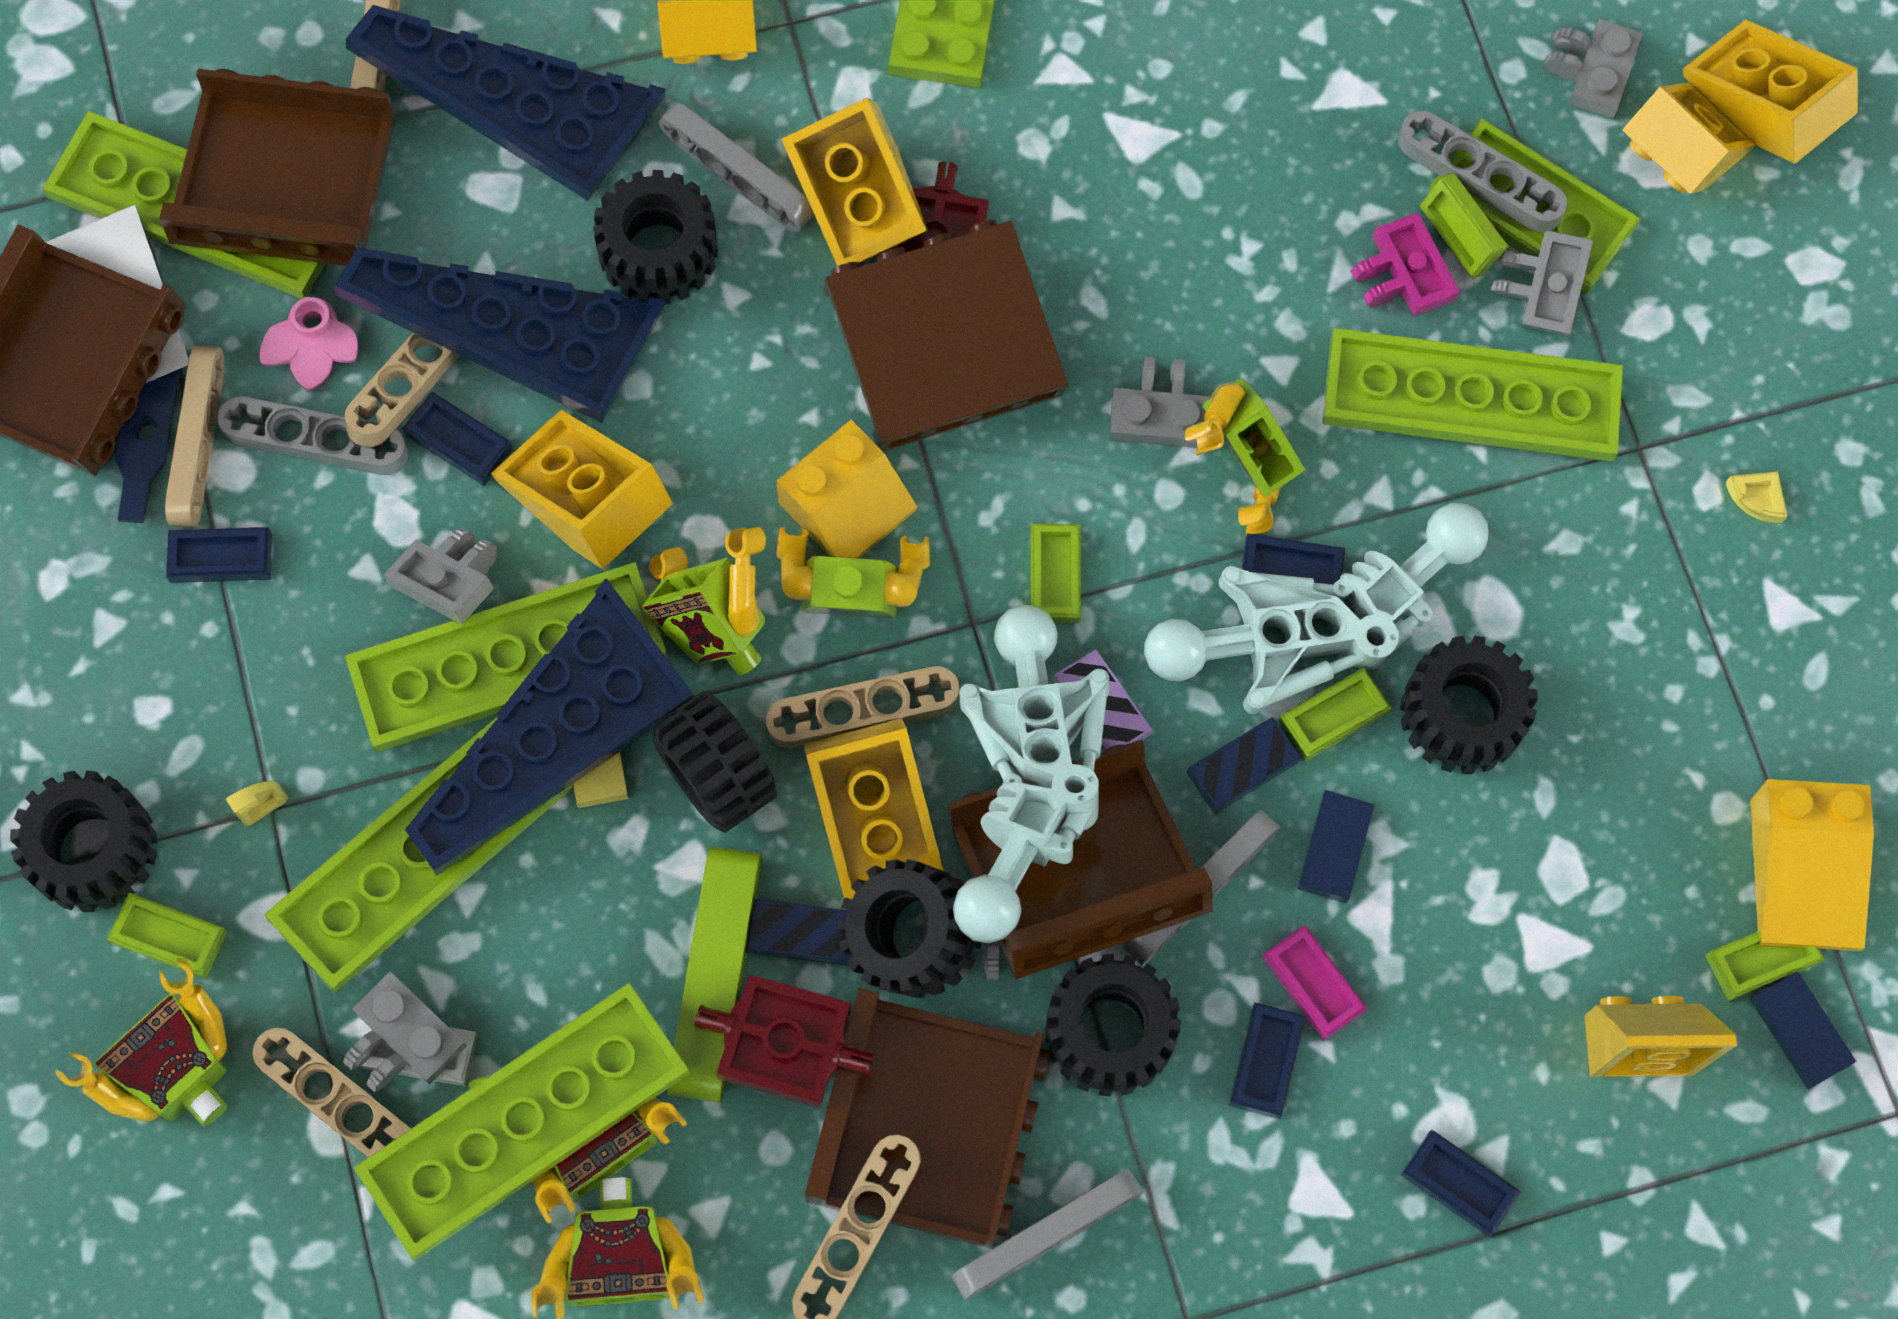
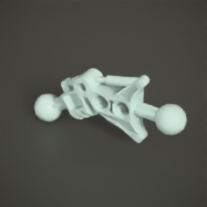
(1376, 592)
(1038, 803)

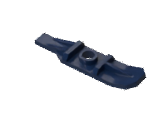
(144, 458)

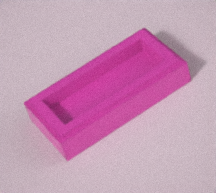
(1314, 982)

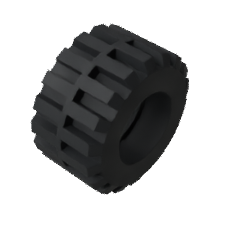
(650, 203)
(1488, 672)
(714, 761)
(61, 809)
(872, 921)
(1119, 982)

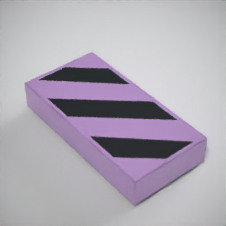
(1122, 718)

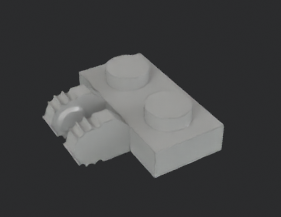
(1605, 64)
(1555, 281)
(1156, 415)
(446, 578)
(407, 1028)

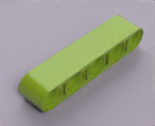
(715, 965)

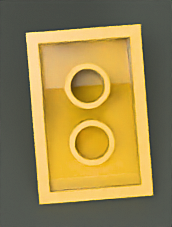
(1776, 89)
(856, 182)
(584, 487)
(871, 801)
(1812, 863)
(1653, 1037)

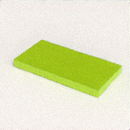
(1587, 210)

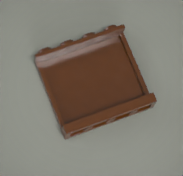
(281, 168)
(945, 334)
(74, 349)
(1124, 874)
(952, 1092)

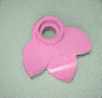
(309, 350)

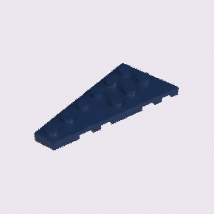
(521, 99)
(523, 327)
(564, 720)

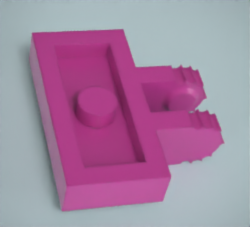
(1413, 263)

